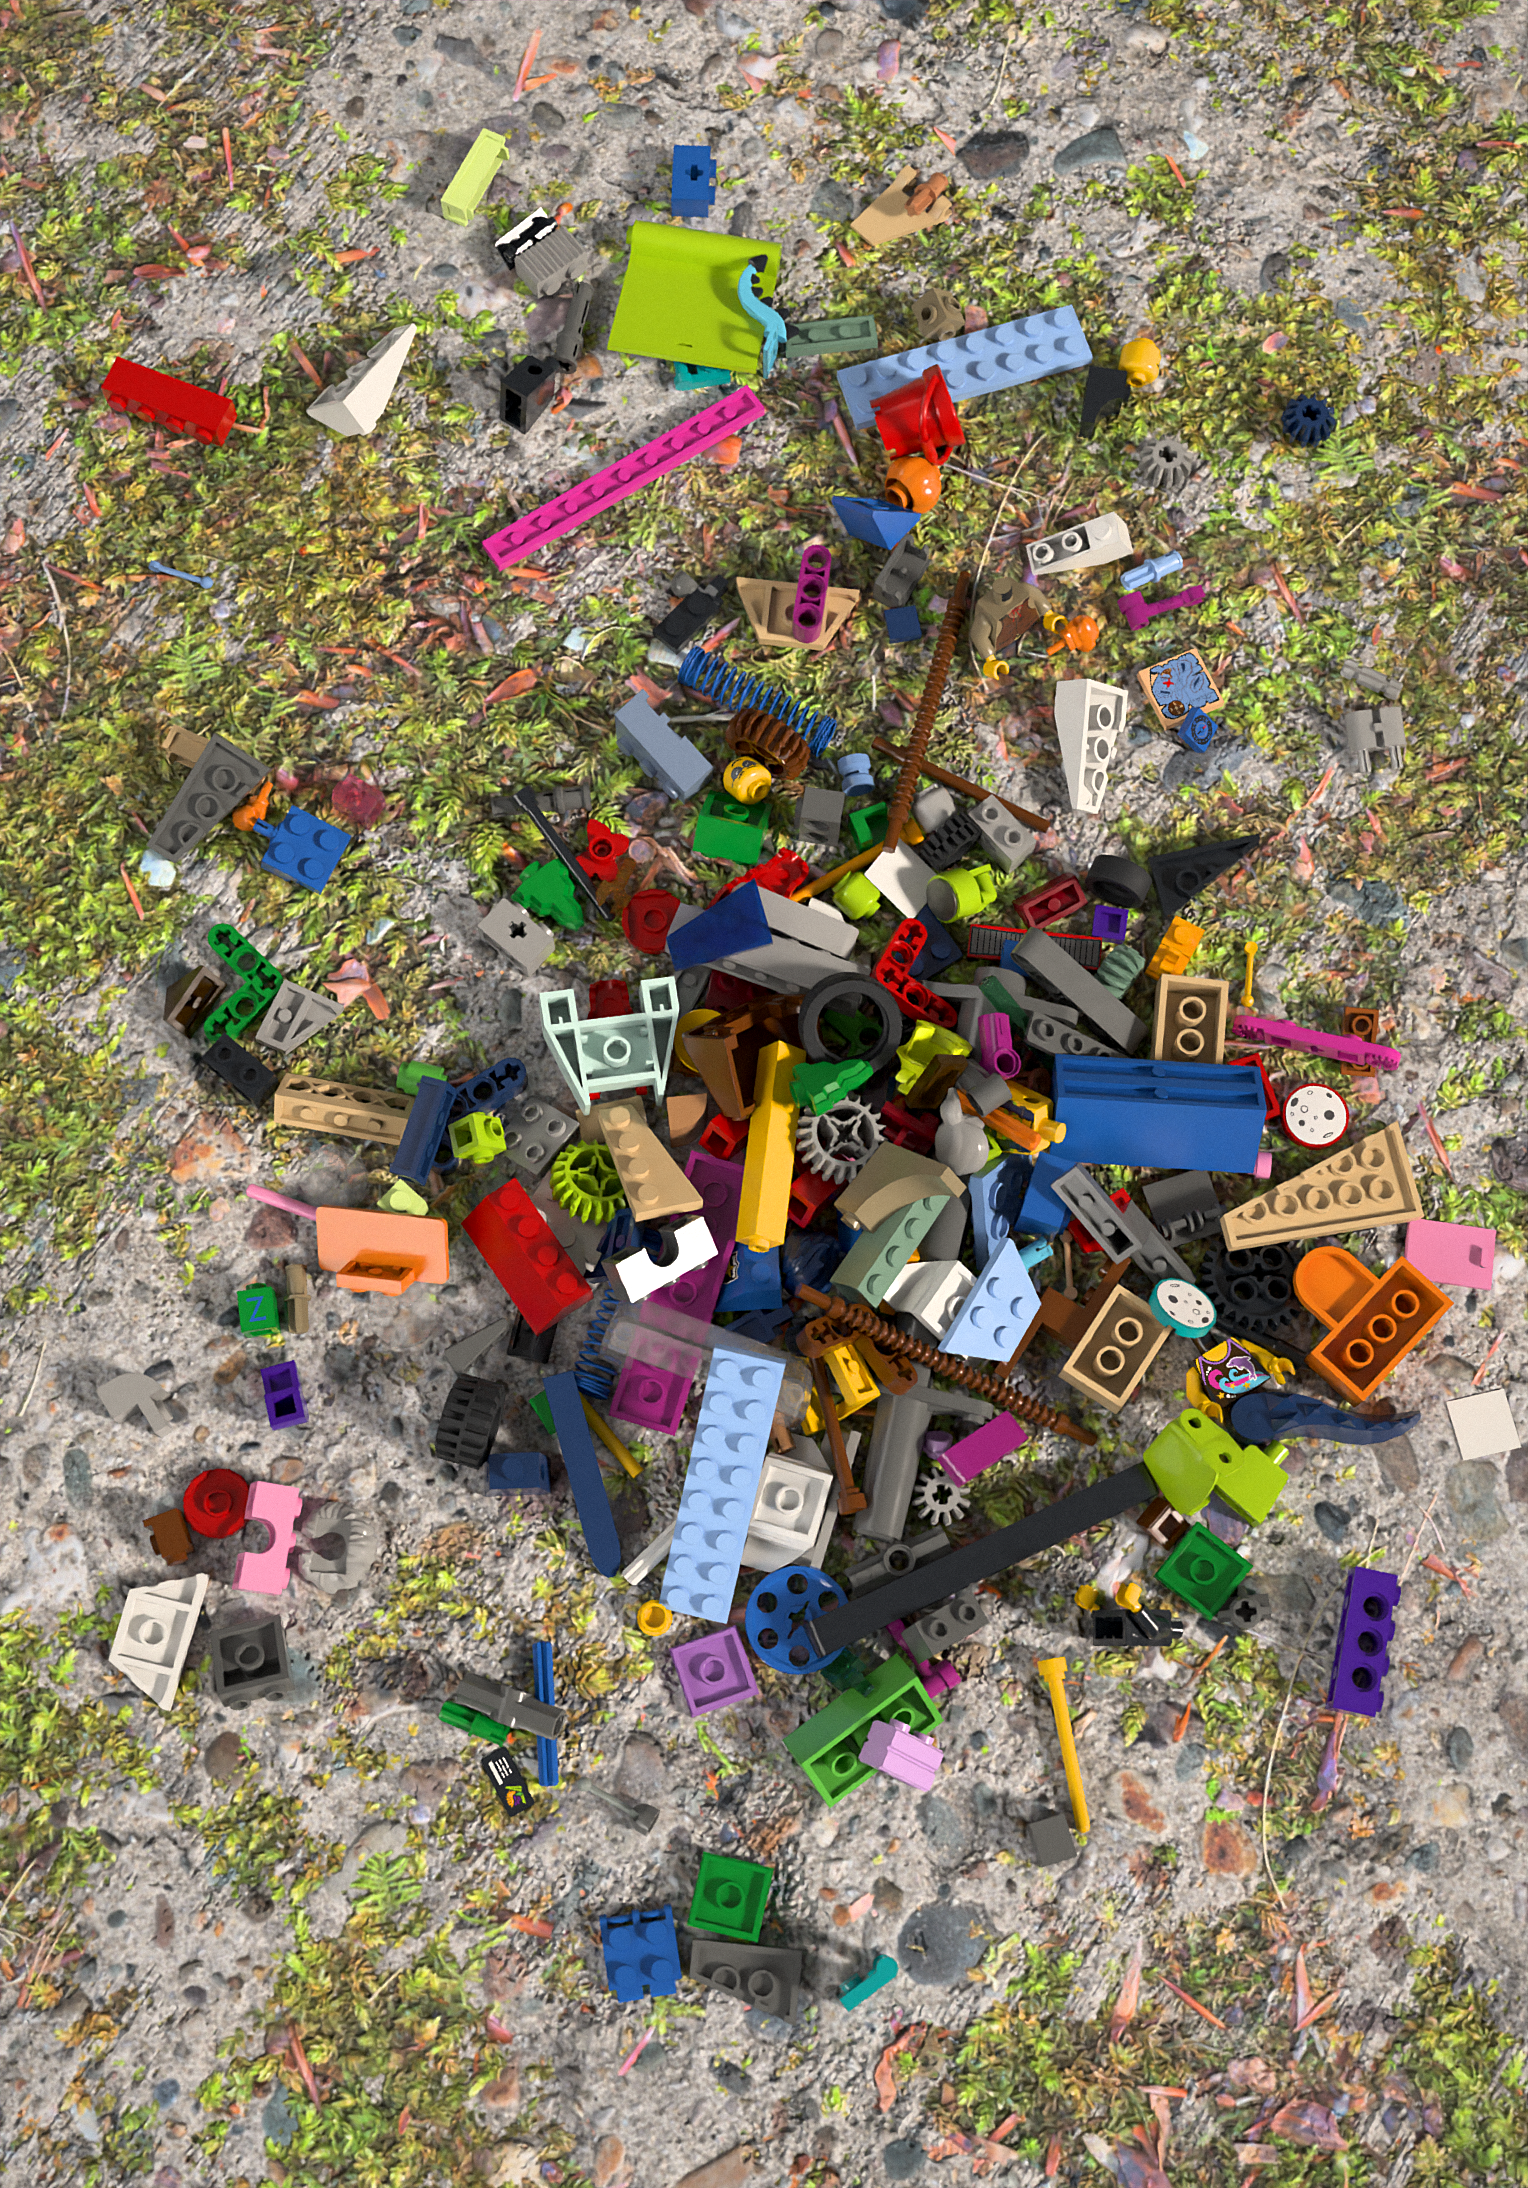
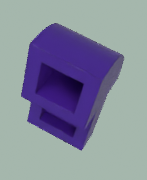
(284, 1396)

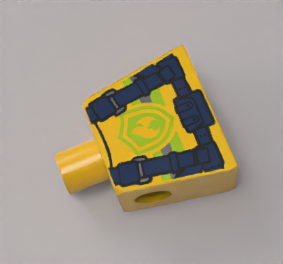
(1034, 1112)

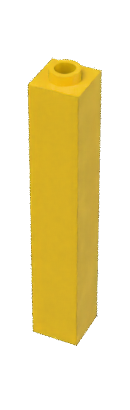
(769, 1150)

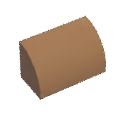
(686, 1118)

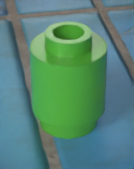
(412, 1073)

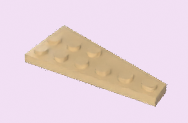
(1345, 1193)

